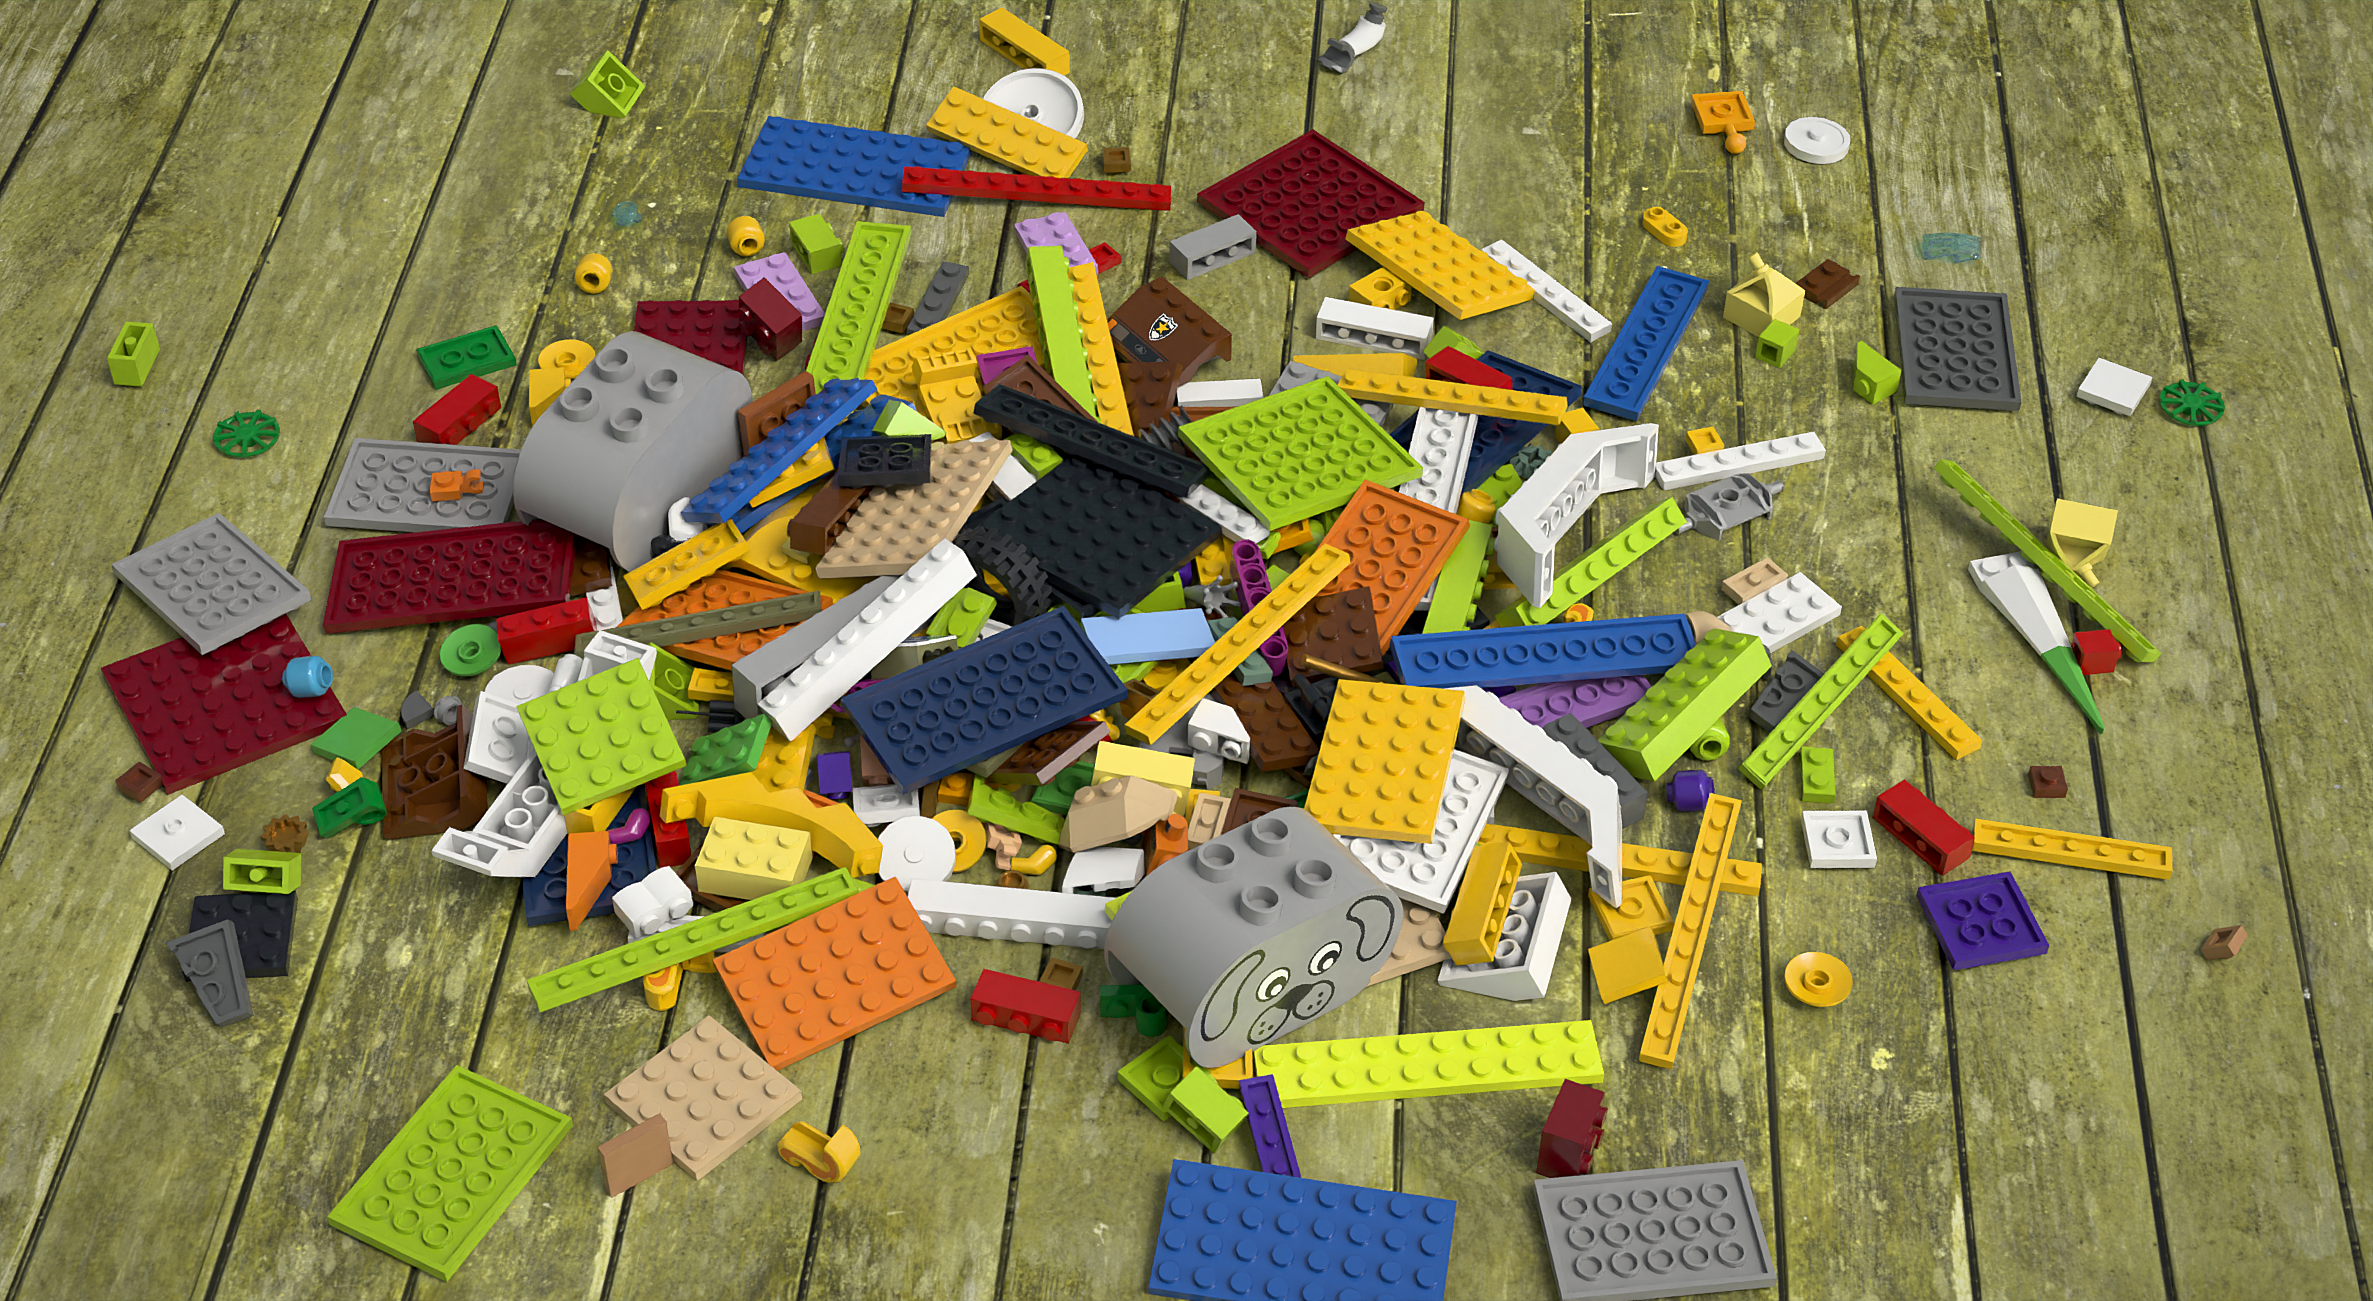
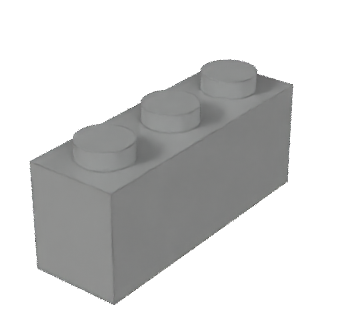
(1213, 247)

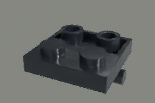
(1312, 703)

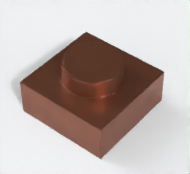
(139, 782)
(2047, 782)

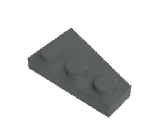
(1785, 691)
(216, 969)

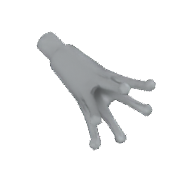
(1211, 595)

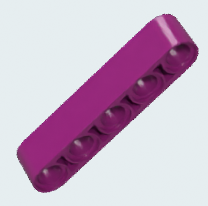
(1253, 586)

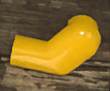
(1037, 862)

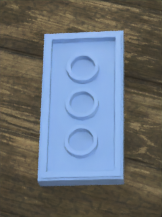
(1149, 635)

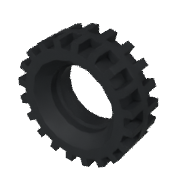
(1014, 571)

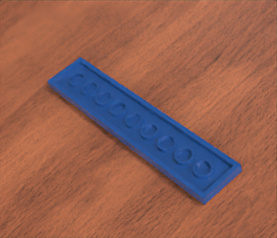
(1542, 652)

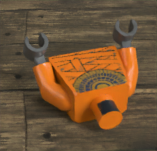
(1161, 843)

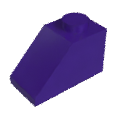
(834, 774)

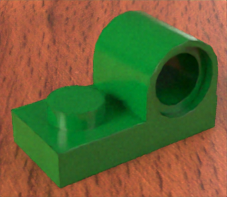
(355, 803)
(1136, 1002)

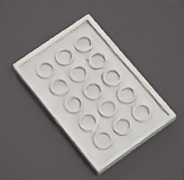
(1432, 871)

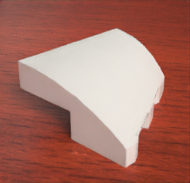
(1105, 869)

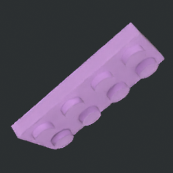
(1055, 231)
(786, 279)

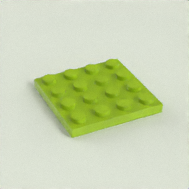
(601, 736)

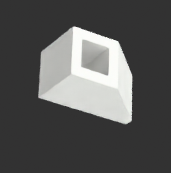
(1218, 731)

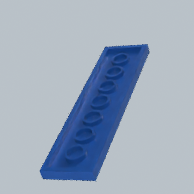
(1646, 343)
(858, 425)
(778, 451)

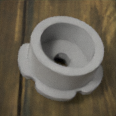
(446, 709)

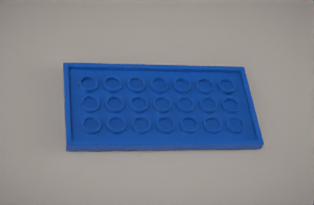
(847, 164)
(1296, 1239)

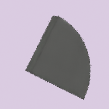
(415, 710)

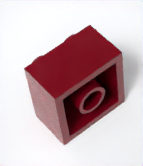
(770, 319)
(1572, 1131)

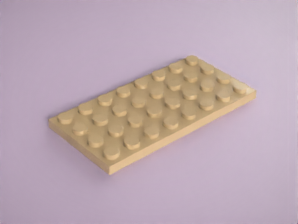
(906, 521)

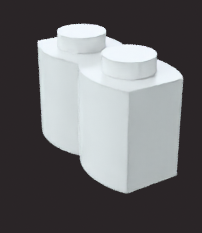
(652, 902)

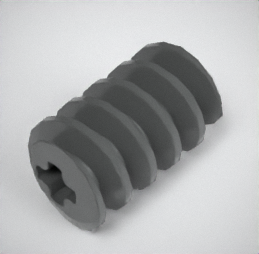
(1168, 431)

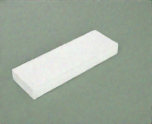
(1219, 393)

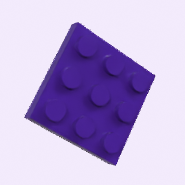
(1982, 920)

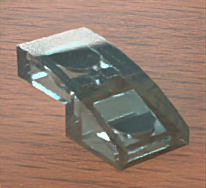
(1960, 246)

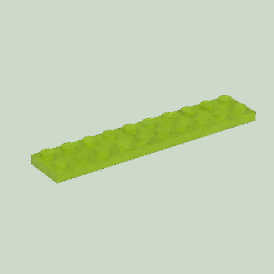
(859, 302)

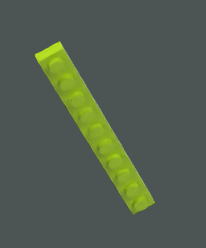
(2052, 567)
(690, 940)

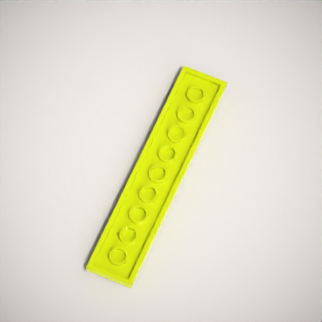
(1431, 1063)

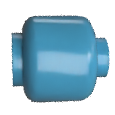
(307, 676)

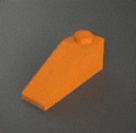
(587, 872)

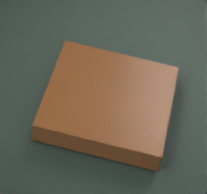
(635, 1155)

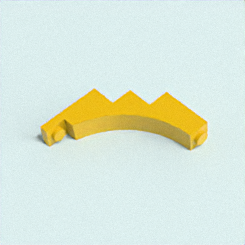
(833, 829)

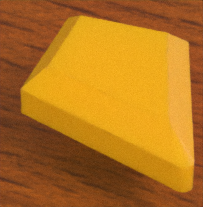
(342, 774)

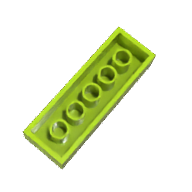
(1685, 702)

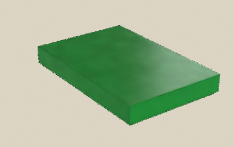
(467, 354)

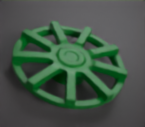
(2192, 403)
(246, 434)

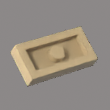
(1753, 580)
(1207, 819)

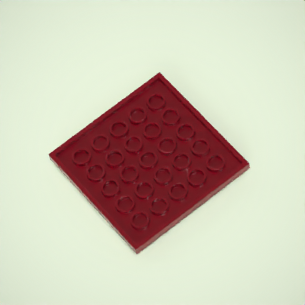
(1307, 200)
(218, 707)

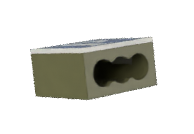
(912, 653)

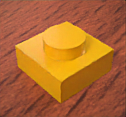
(1704, 440)

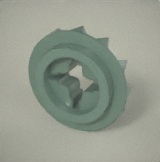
(1521, 458)

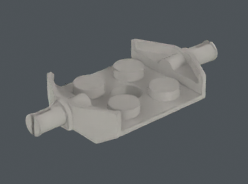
(1711, 514)

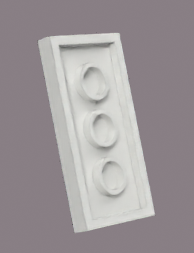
(1783, 612)

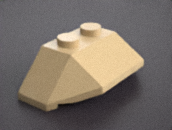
(1114, 812)

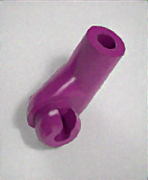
(633, 829)

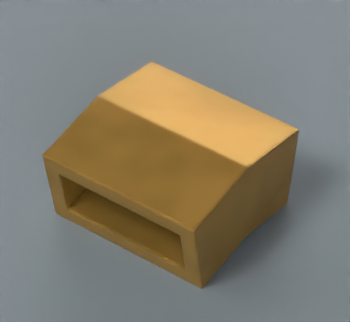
(1138, 697)

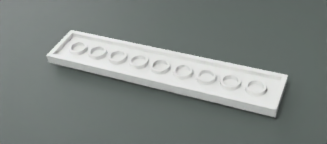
(1443, 449)

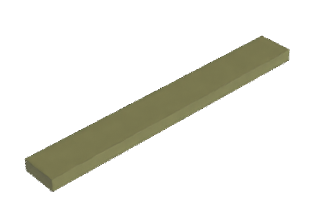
(714, 622)

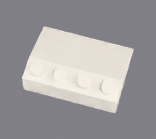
(1525, 945)

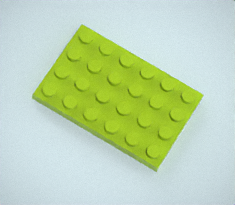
(450, 1172)

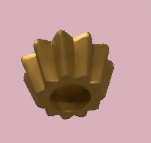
(285, 834)

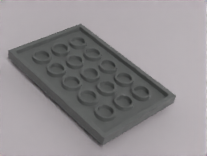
(1956, 349)

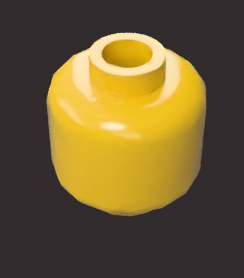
(745, 236)
(593, 273)
(1476, 506)

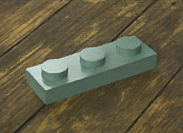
(1254, 667)

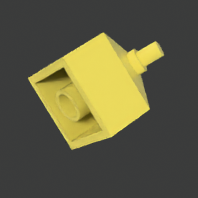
(1763, 298)
(2080, 536)

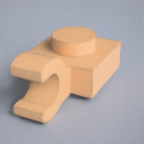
(1002, 841)

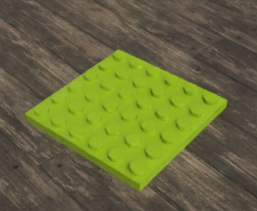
(1298, 452)

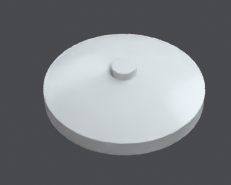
(1042, 98)

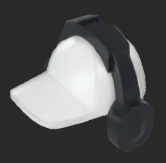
(679, 529)

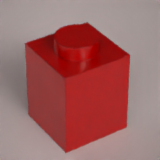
(2096, 651)

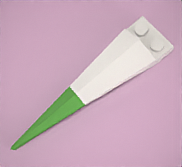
(2024, 600)

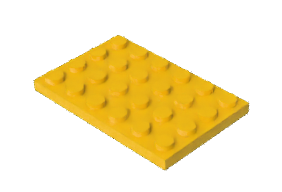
(1441, 264)
(1385, 760)

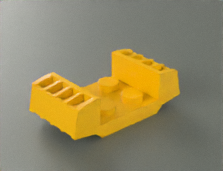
(950, 393)

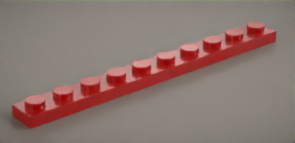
(1036, 188)

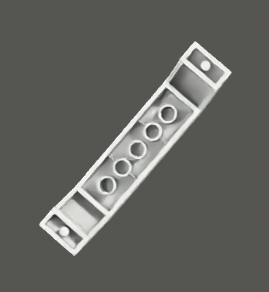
(1561, 493)
(1551, 780)
(525, 818)

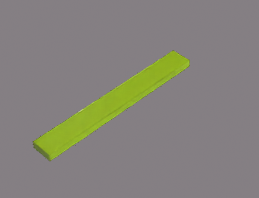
(1820, 701)

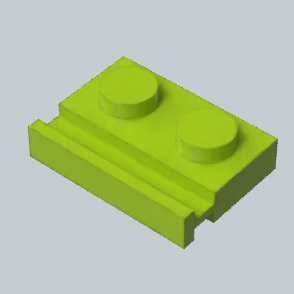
(963, 616)

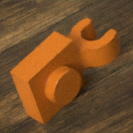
(452, 484)

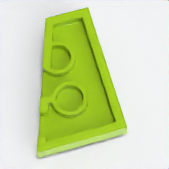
(1004, 810)

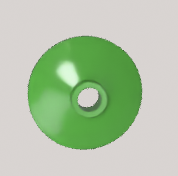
(470, 650)

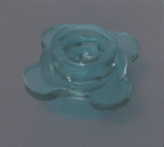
(627, 214)

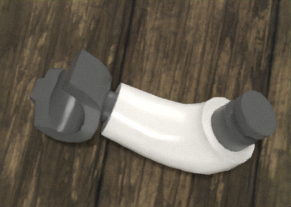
(1362, 38)

